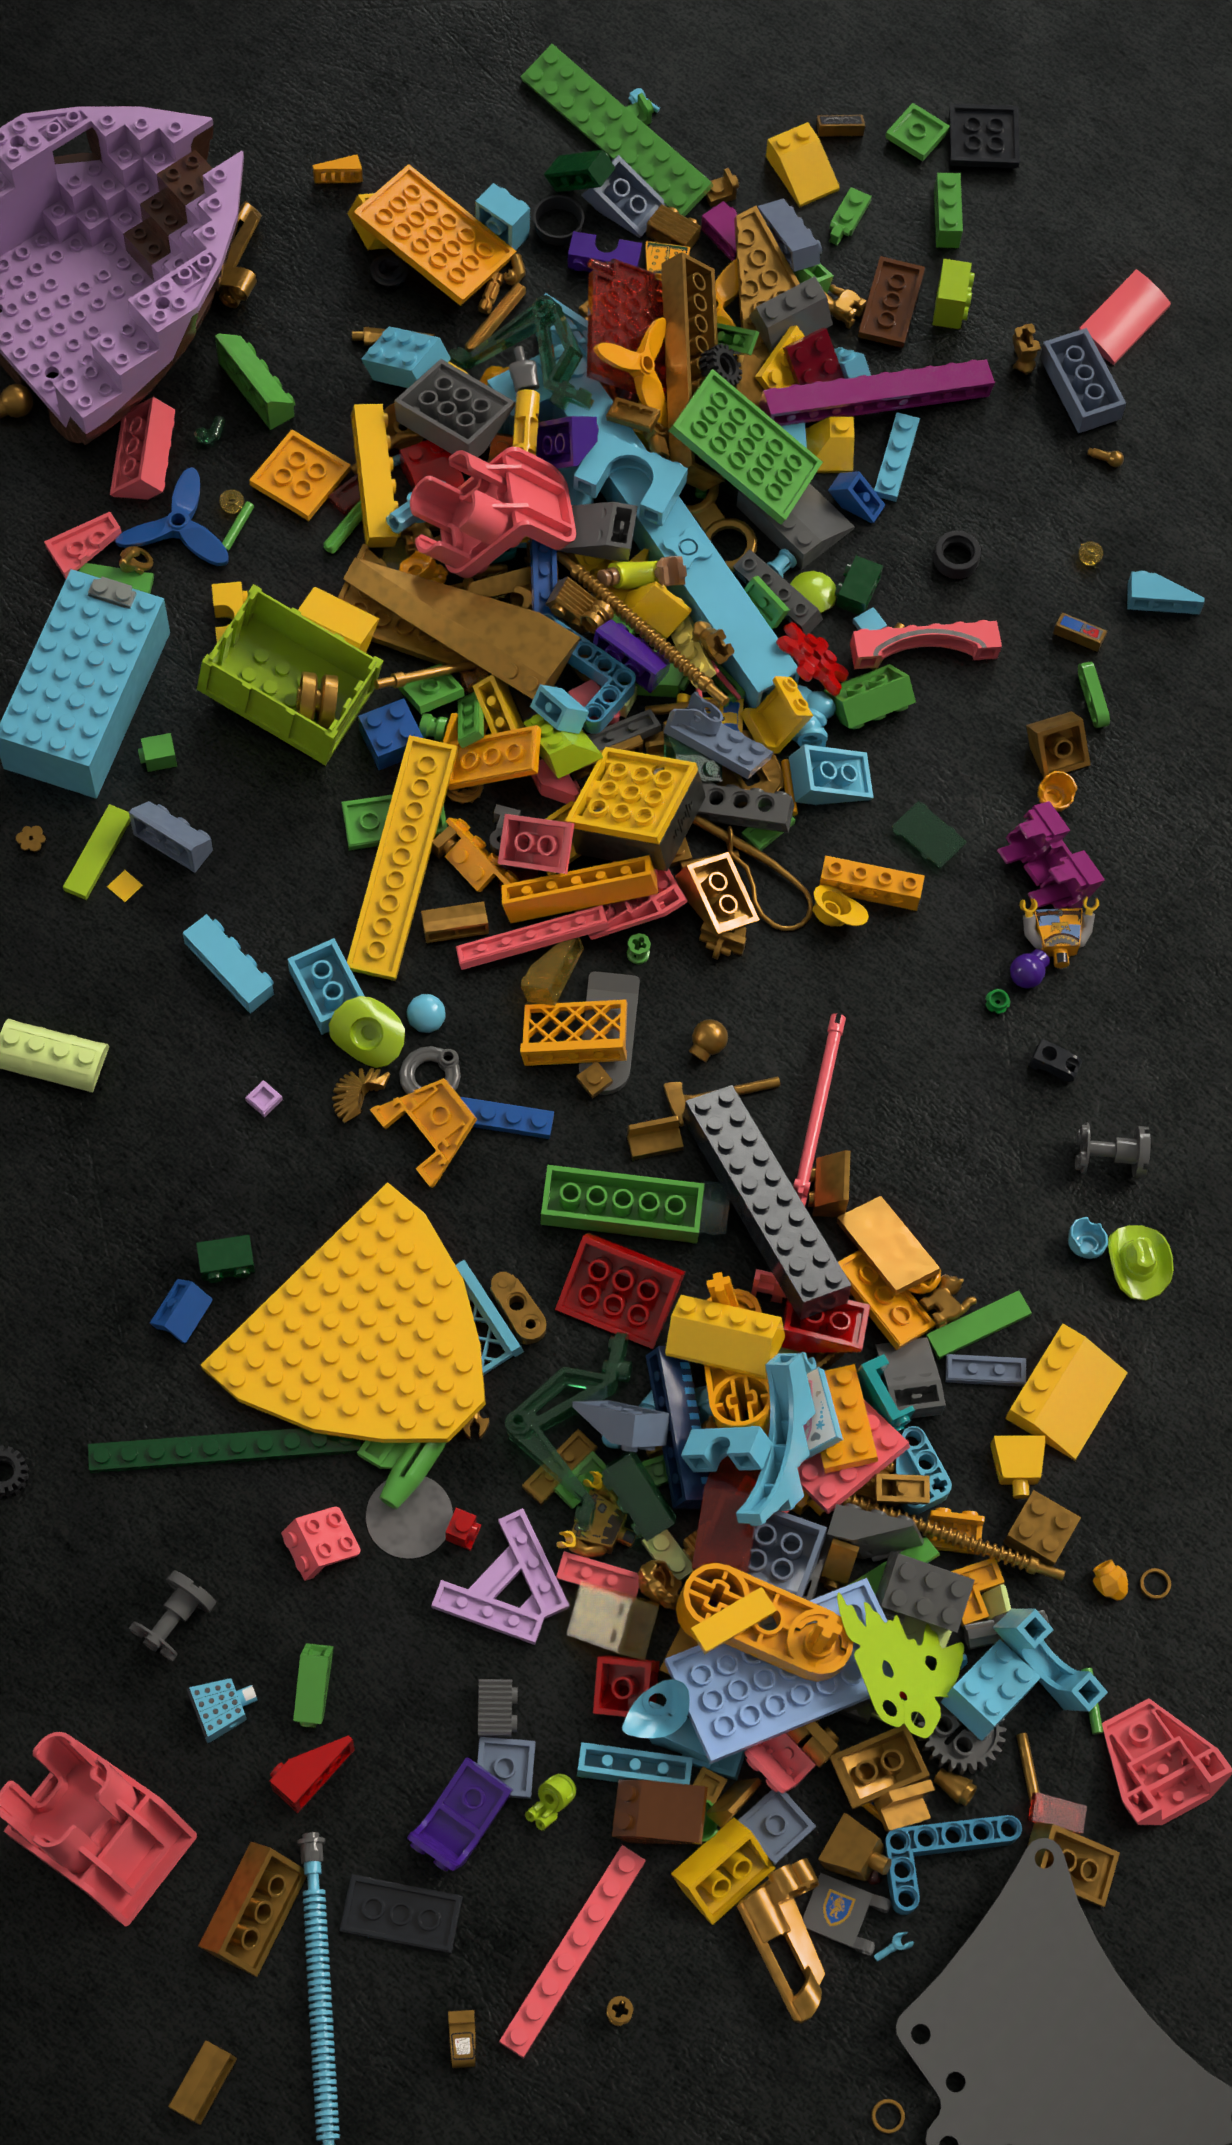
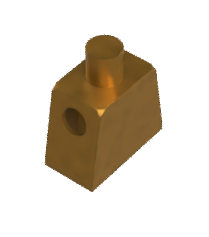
(854, 1851)

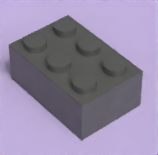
(924, 1591)

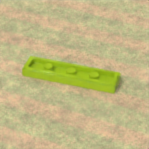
(97, 852)

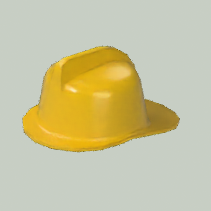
(837, 909)

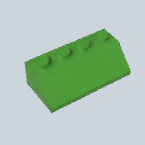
(254, 380)

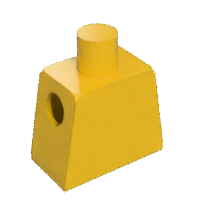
(1018, 1461)

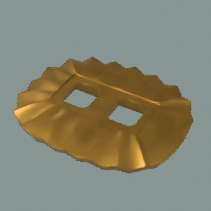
(770, 776)

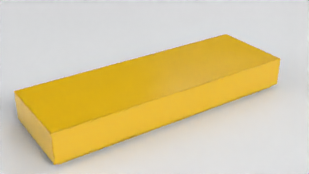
(733, 1620)

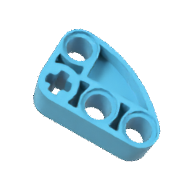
(908, 1465)

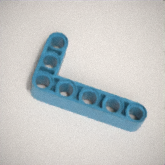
(608, 680)
(939, 1844)

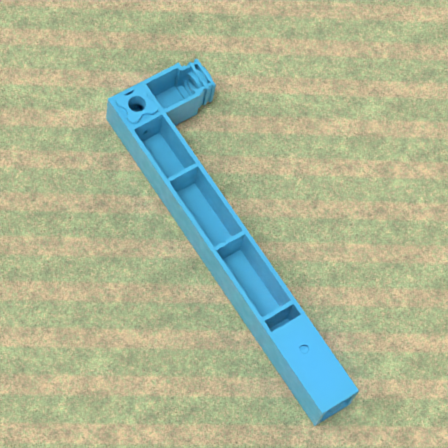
(710, 584)

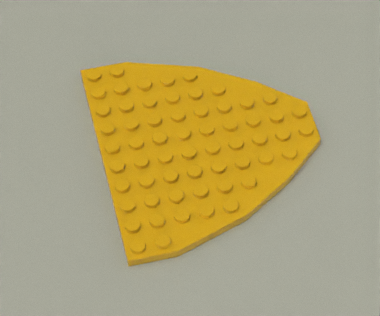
(364, 1336)

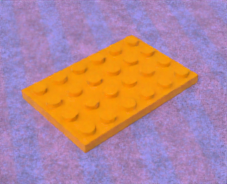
(433, 234)

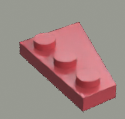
(82, 543)

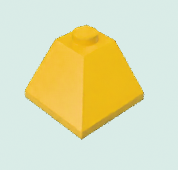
(832, 443)

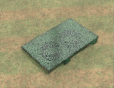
(929, 834)

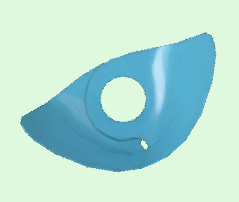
(652, 1722)

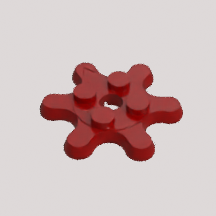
(813, 658)

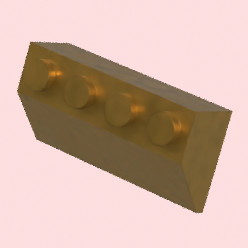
(253, 1908)

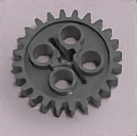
(977, 1751)

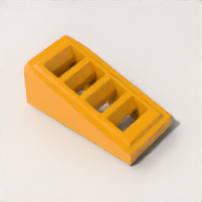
(339, 171)

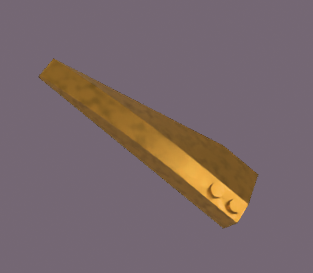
(497, 636)

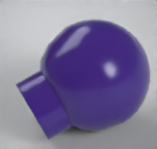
(1029, 968)

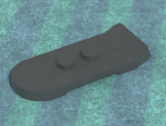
(606, 987)

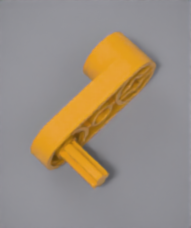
(731, 1391)
(806, 1653)

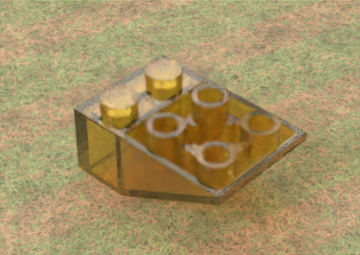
(613, 1620)

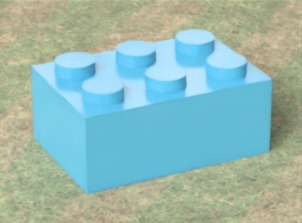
(403, 356)
(323, 981)
(990, 1689)

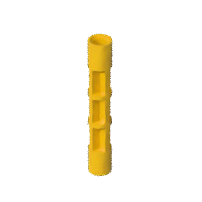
(526, 423)

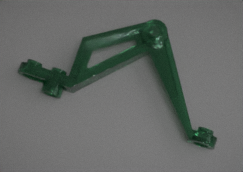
(537, 318)
(527, 1428)

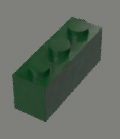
(579, 171)

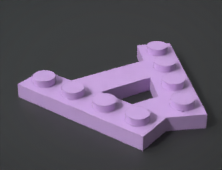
(479, 1601)

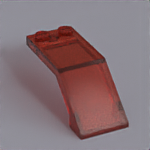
(719, 1534)

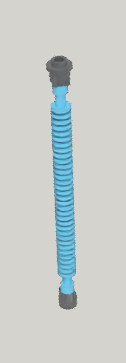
(311, 1856)

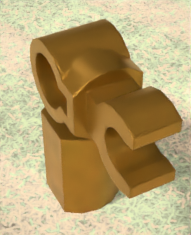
(658, 440)

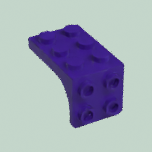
(460, 1816)

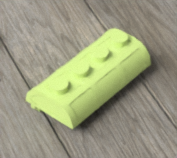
(51, 1055)

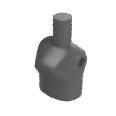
(523, 372)

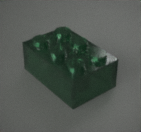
(638, 1495)

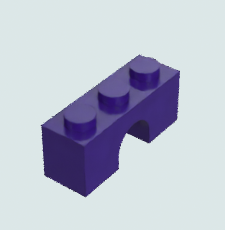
(584, 247)

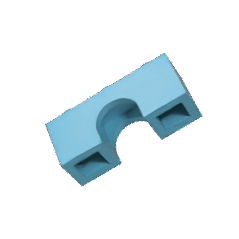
(744, 1445)

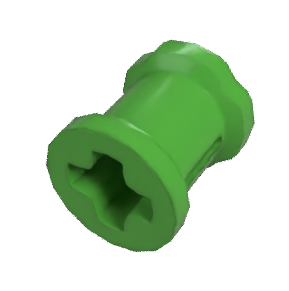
(643, 953)

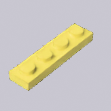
(692, 649)

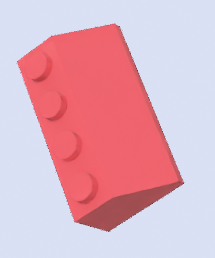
(143, 451)

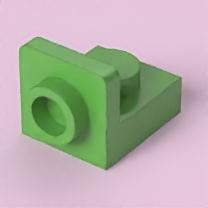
(642, 109)

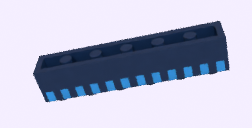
(675, 1394)

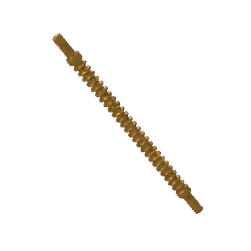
(593, 585)
(1031, 1564)

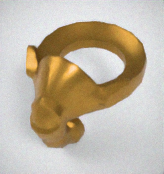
(129, 564)

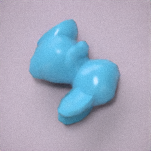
(822, 709)

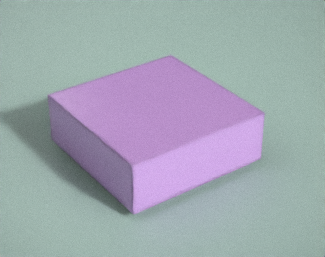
(264, 1098)

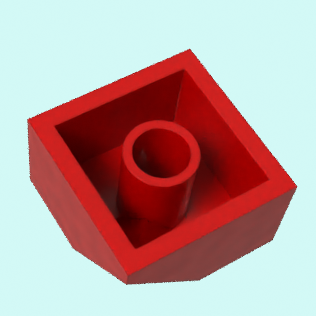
(622, 1682)

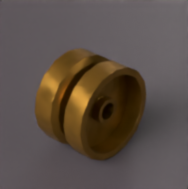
(321, 700)

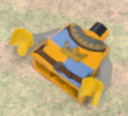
(1058, 930)

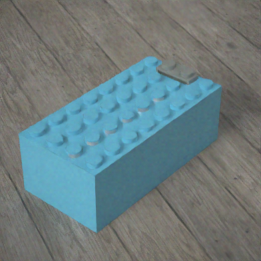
(83, 683)

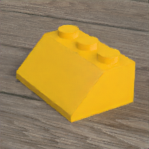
(340, 618)
(723, 1870)

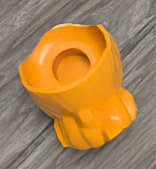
(424, 566)

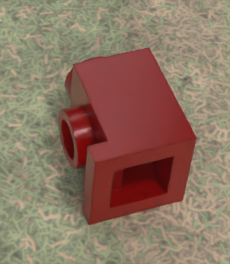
(462, 1529)

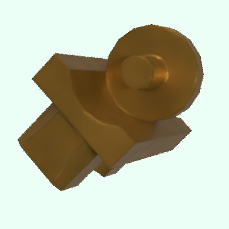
(725, 942)

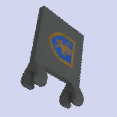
(839, 1910)

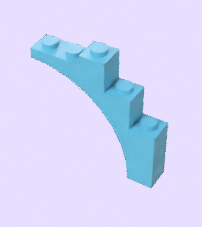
(790, 1409)

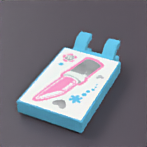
(822, 1428)

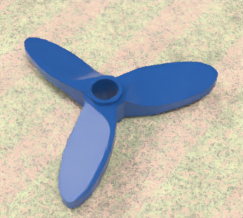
(192, 534)

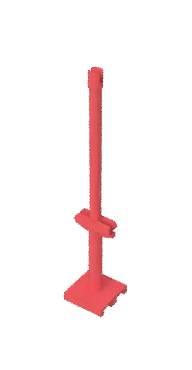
(764, 1280)

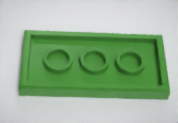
(366, 819)

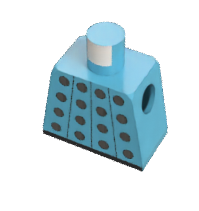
(220, 1706)

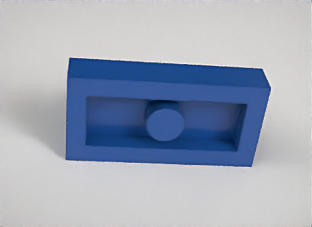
(181, 1310)

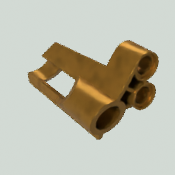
(238, 281)
(514, 582)
(773, 1912)

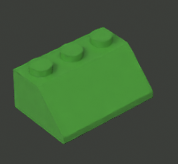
(873, 696)

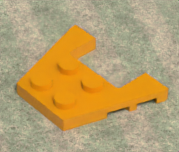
(439, 1116)

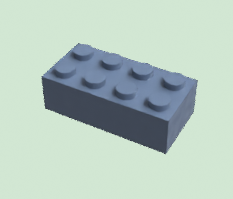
(1082, 380)

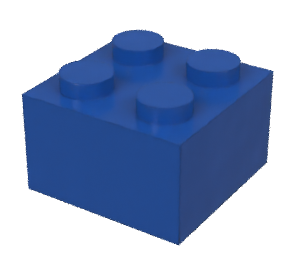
(387, 732)

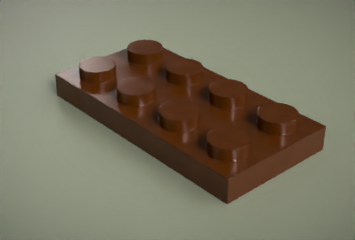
(891, 302)

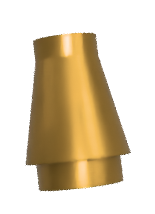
(956, 1786)

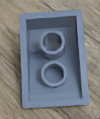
(625, 198)
(626, 1423)

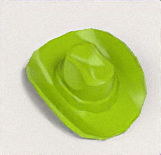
(367, 1031)
(1140, 1261)

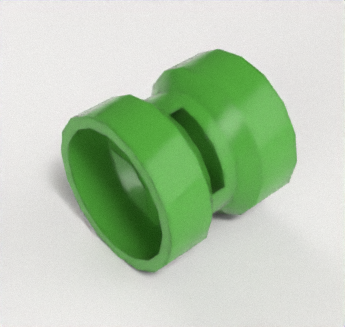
(433, 727)

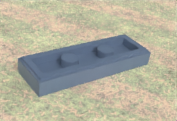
(985, 1370)

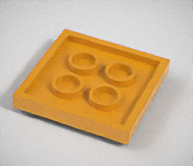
(300, 475)

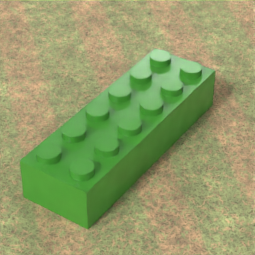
(622, 1204)

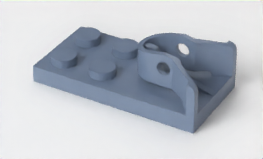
(714, 739)

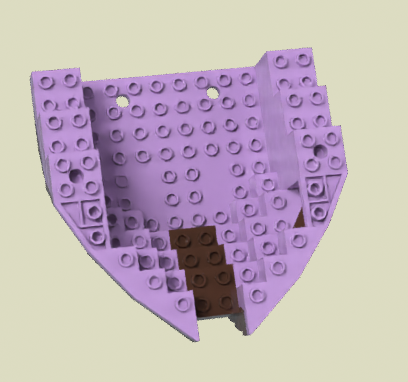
(108, 254)

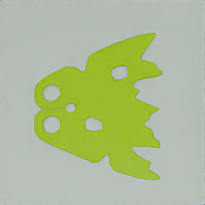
(911, 1675)

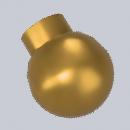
(15, 401)
(708, 1039)

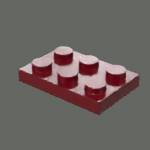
(813, 359)

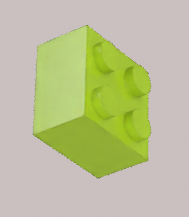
(953, 294)

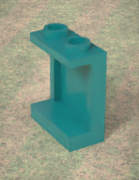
(877, 1395)

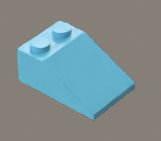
(829, 775)

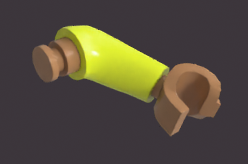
(637, 574)

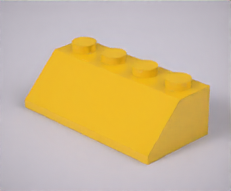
(724, 1336)

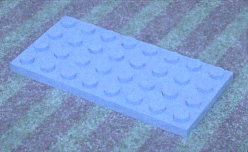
(748, 1701)

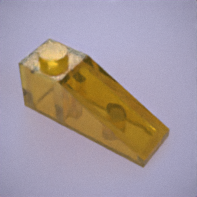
(551, 972)

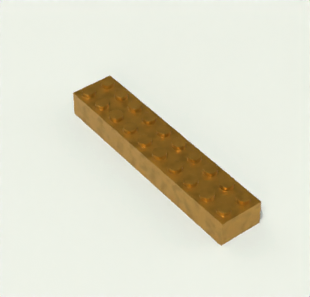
(690, 331)

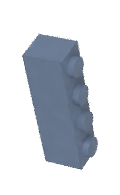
(791, 235)

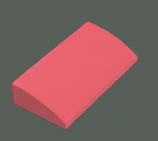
(1126, 316)

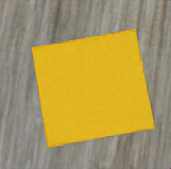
(124, 885)

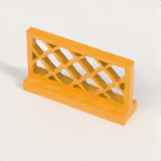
(574, 1049)

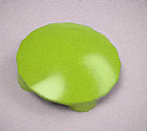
(816, 588)

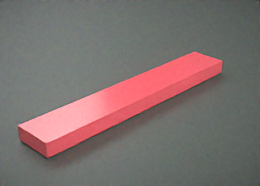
(532, 937)

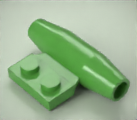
(408, 1463)

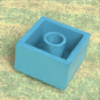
(504, 215)

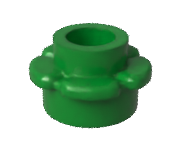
(999, 995)

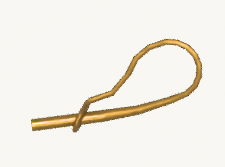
(731, 840)

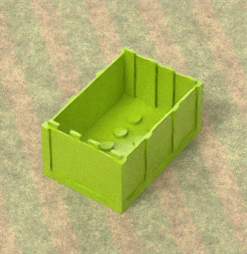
(261, 667)

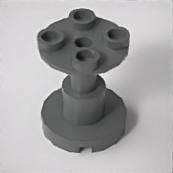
(1123, 1150)
(178, 1607)

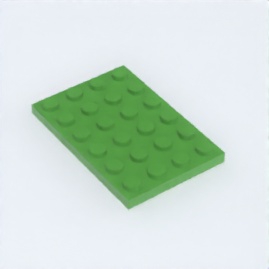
(746, 446)

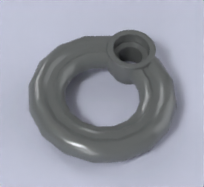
(426, 1054)

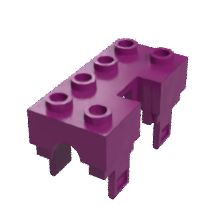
(1062, 875)

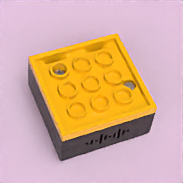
(636, 807)

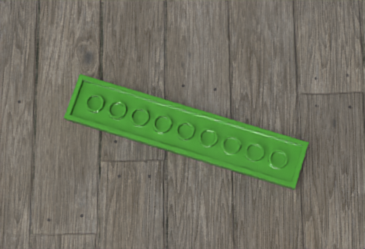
(616, 129)

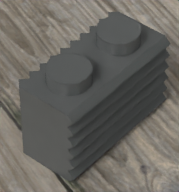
(495, 1708)

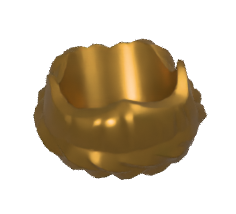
(659, 1583)

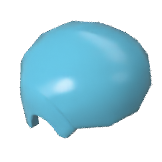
(426, 1013)
(1087, 1238)

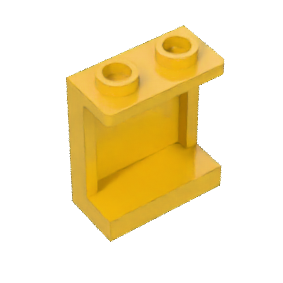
(778, 715)

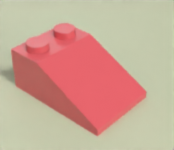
(536, 843)

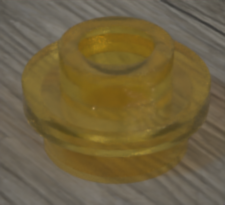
(231, 507)
(1088, 558)

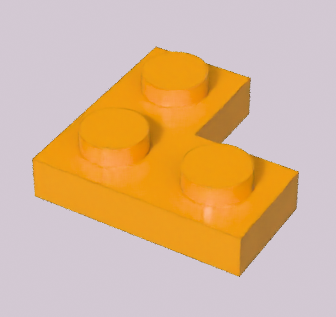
(986, 1576)

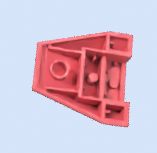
(643, 909)
(1161, 1764)

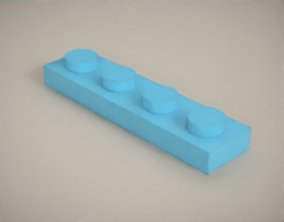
(896, 456)

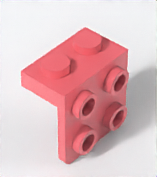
(320, 1541)
(780, 1762)

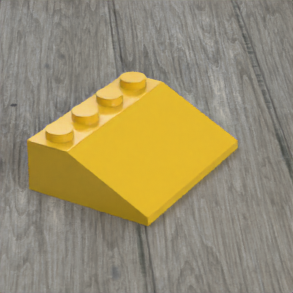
(1067, 1392)

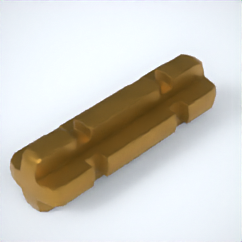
(490, 293)

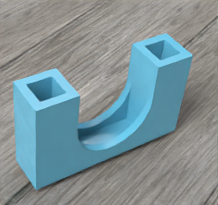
(614, 454)
(1025, 1635)

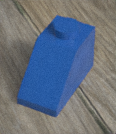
(856, 496)

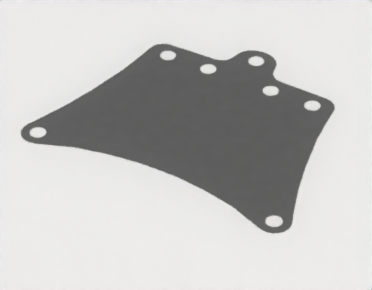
(1053, 2035)

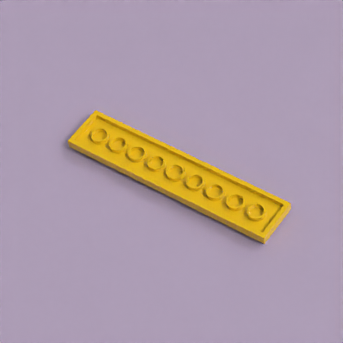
(402, 858)

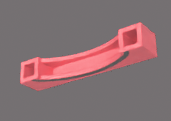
(976, 639)

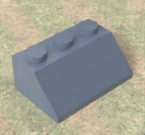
(170, 835)

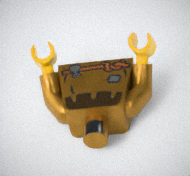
(606, 1528)

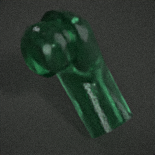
(207, 436)

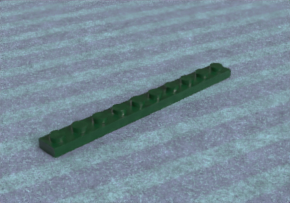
(216, 1449)

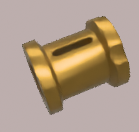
(628, 2008)

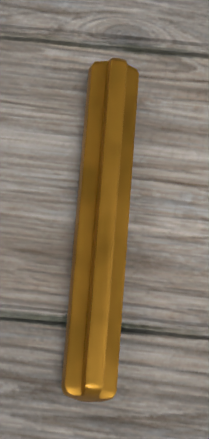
(496, 317)

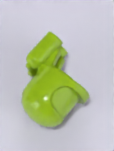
(553, 1796)

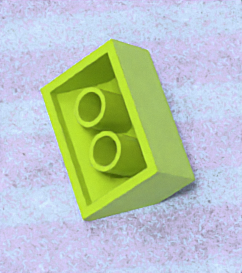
(564, 750)

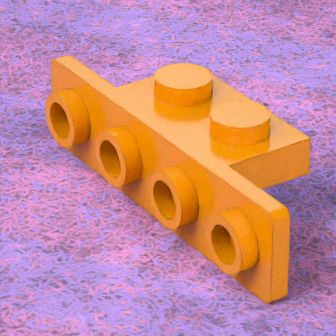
(473, 859)

